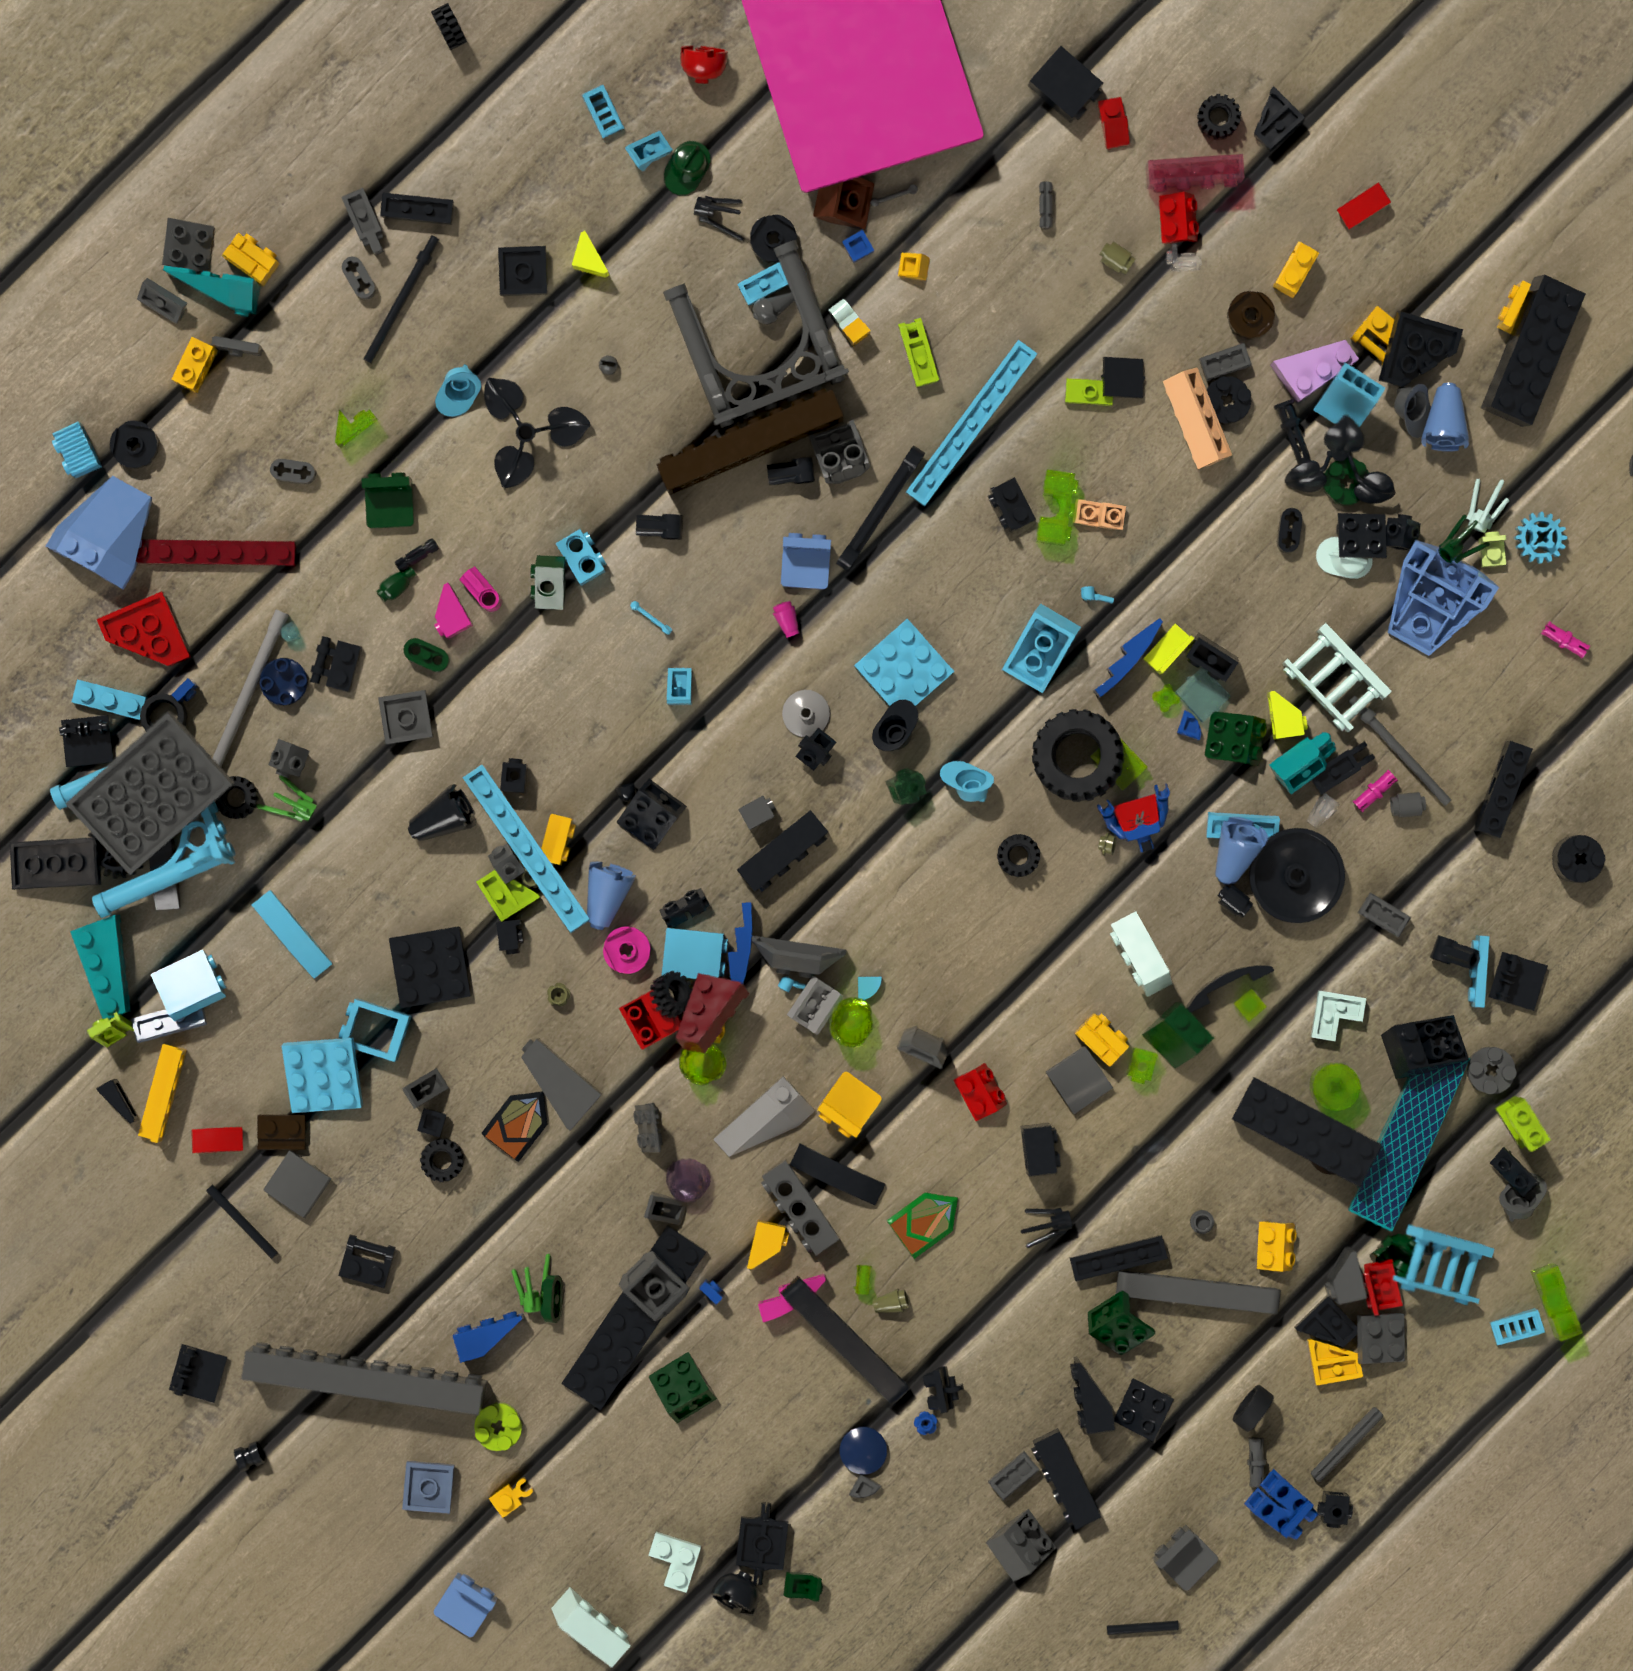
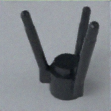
(707, 206)
(1060, 1222)

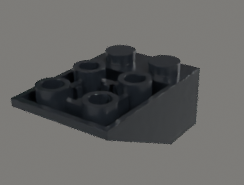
(1424, 1046)
(1096, 1410)

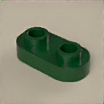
(426, 655)
(552, 1298)

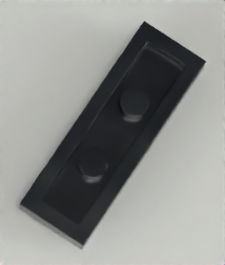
(417, 208)

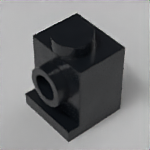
(507, 783)
(509, 936)

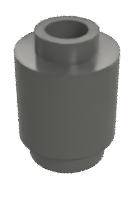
(1407, 805)

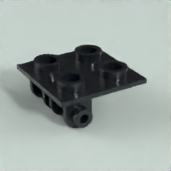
(1361, 535)
(86, 740)
(1518, 981)
(197, 1373)
(1143, 1410)

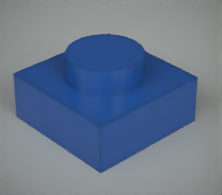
(858, 246)
(185, 691)
(712, 1290)

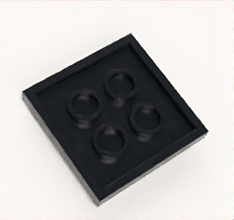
(430, 967)

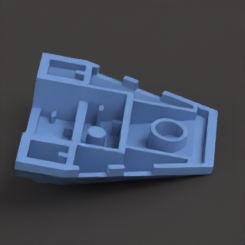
(105, 531)
(1436, 598)

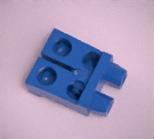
(1289, 1510)

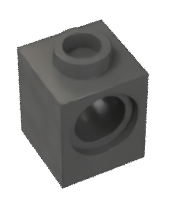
(757, 812)

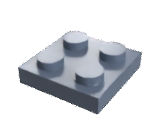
(428, 1487)

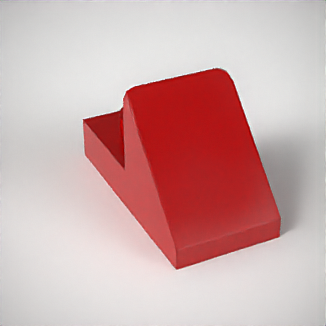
(1113, 122)

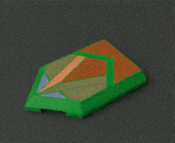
(924, 1221)

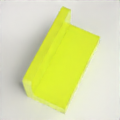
(1168, 649)

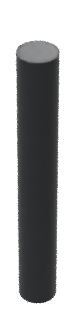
(1142, 1627)

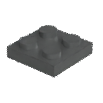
(405, 717)
(1381, 1338)

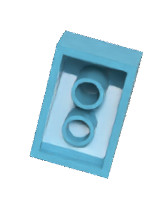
(1041, 648)

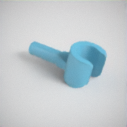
(1088, 594)
(786, 984)

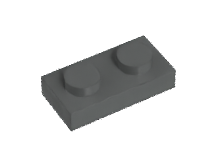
(161, 300)

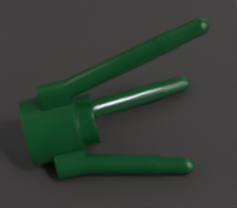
(1451, 549)

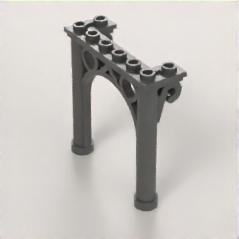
(812, 324)

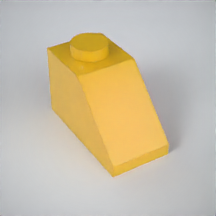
(766, 1242)

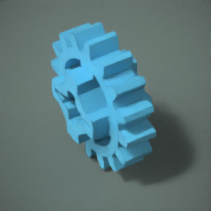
(1547, 543)

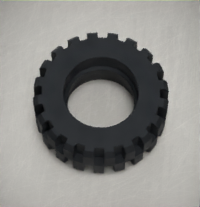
(1078, 723)

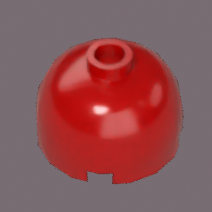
(703, 62)

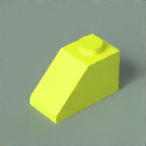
(1285, 717)

